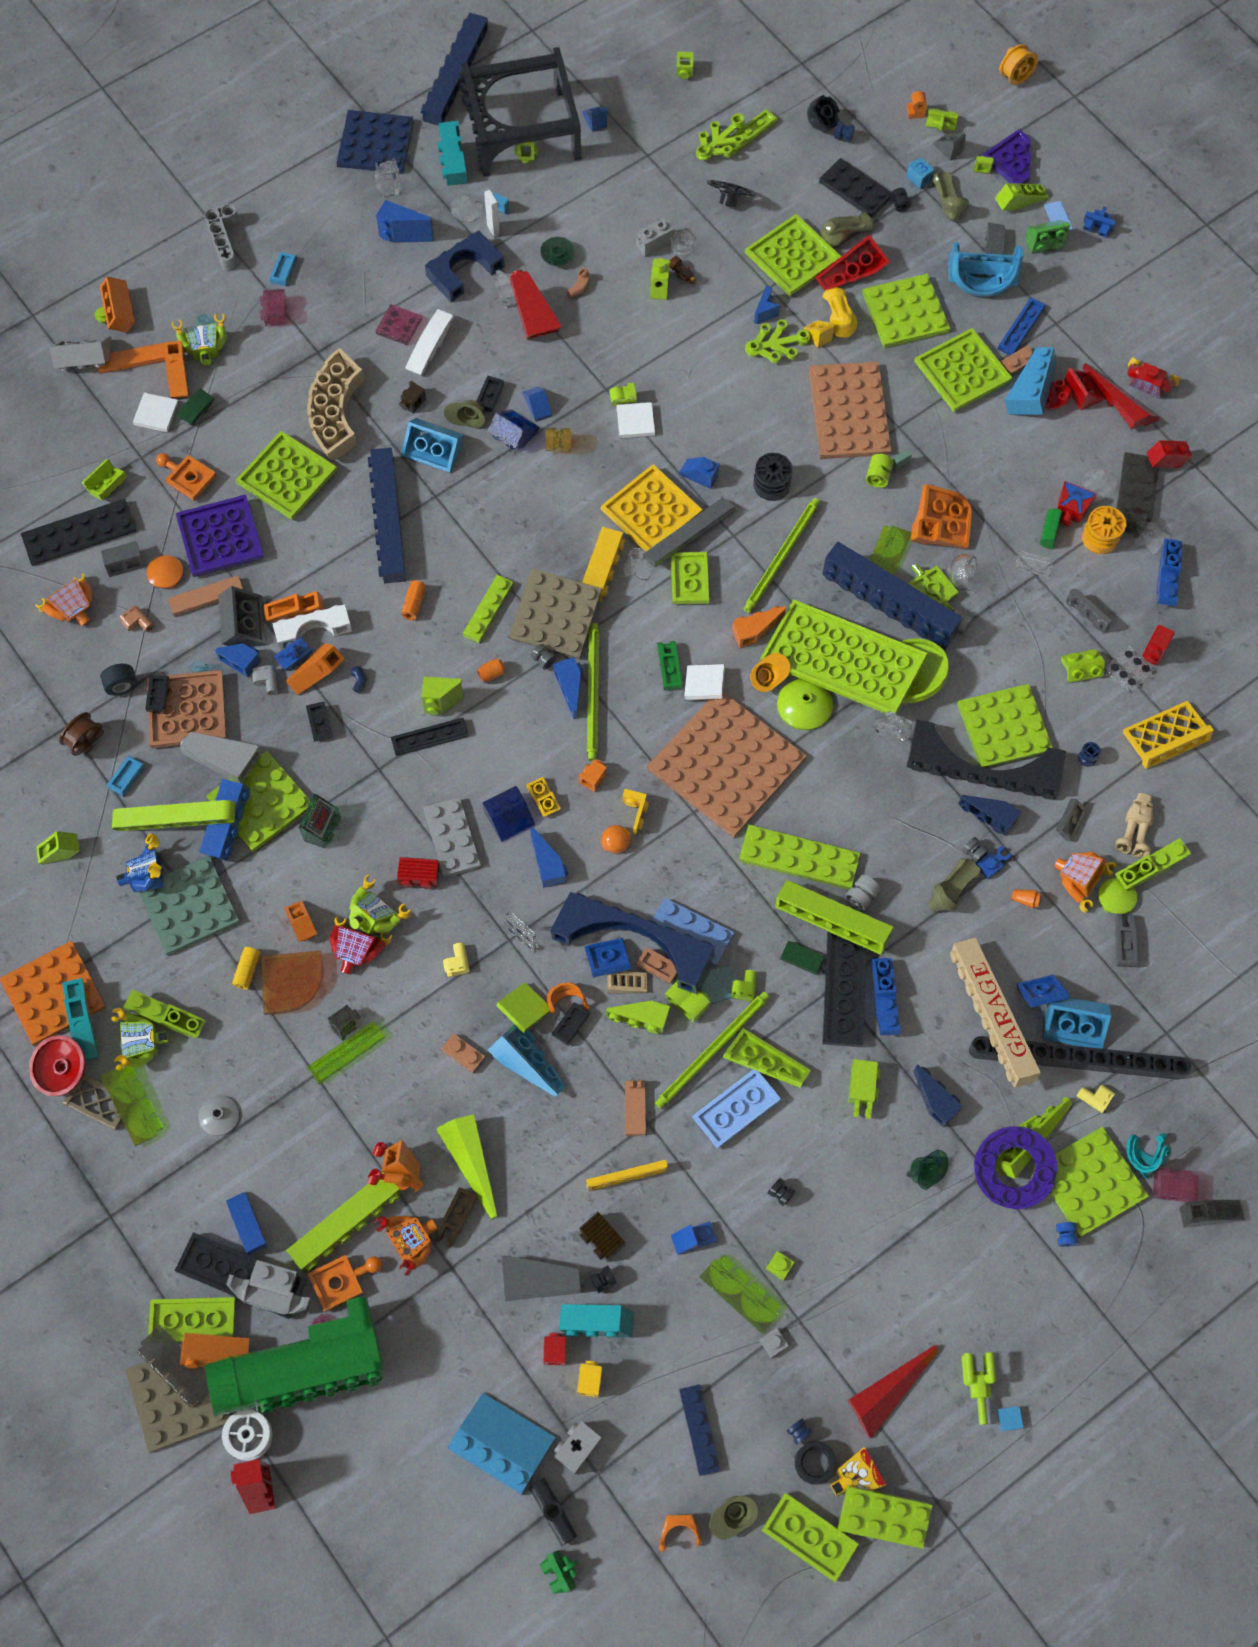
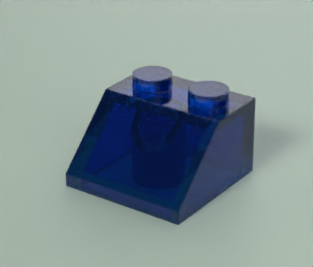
(512, 429)
(508, 813)

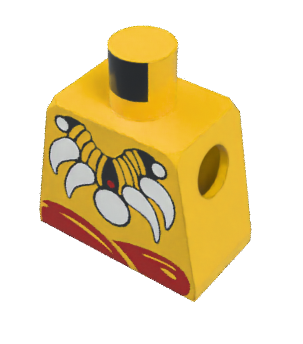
(858, 1472)

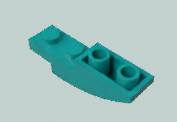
(79, 1017)

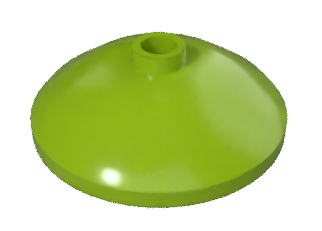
(801, 713)

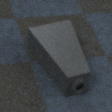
(538, 1279)

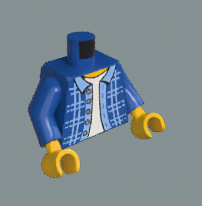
(145, 870)

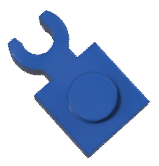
(992, 864)

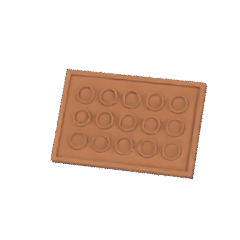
(849, 410)

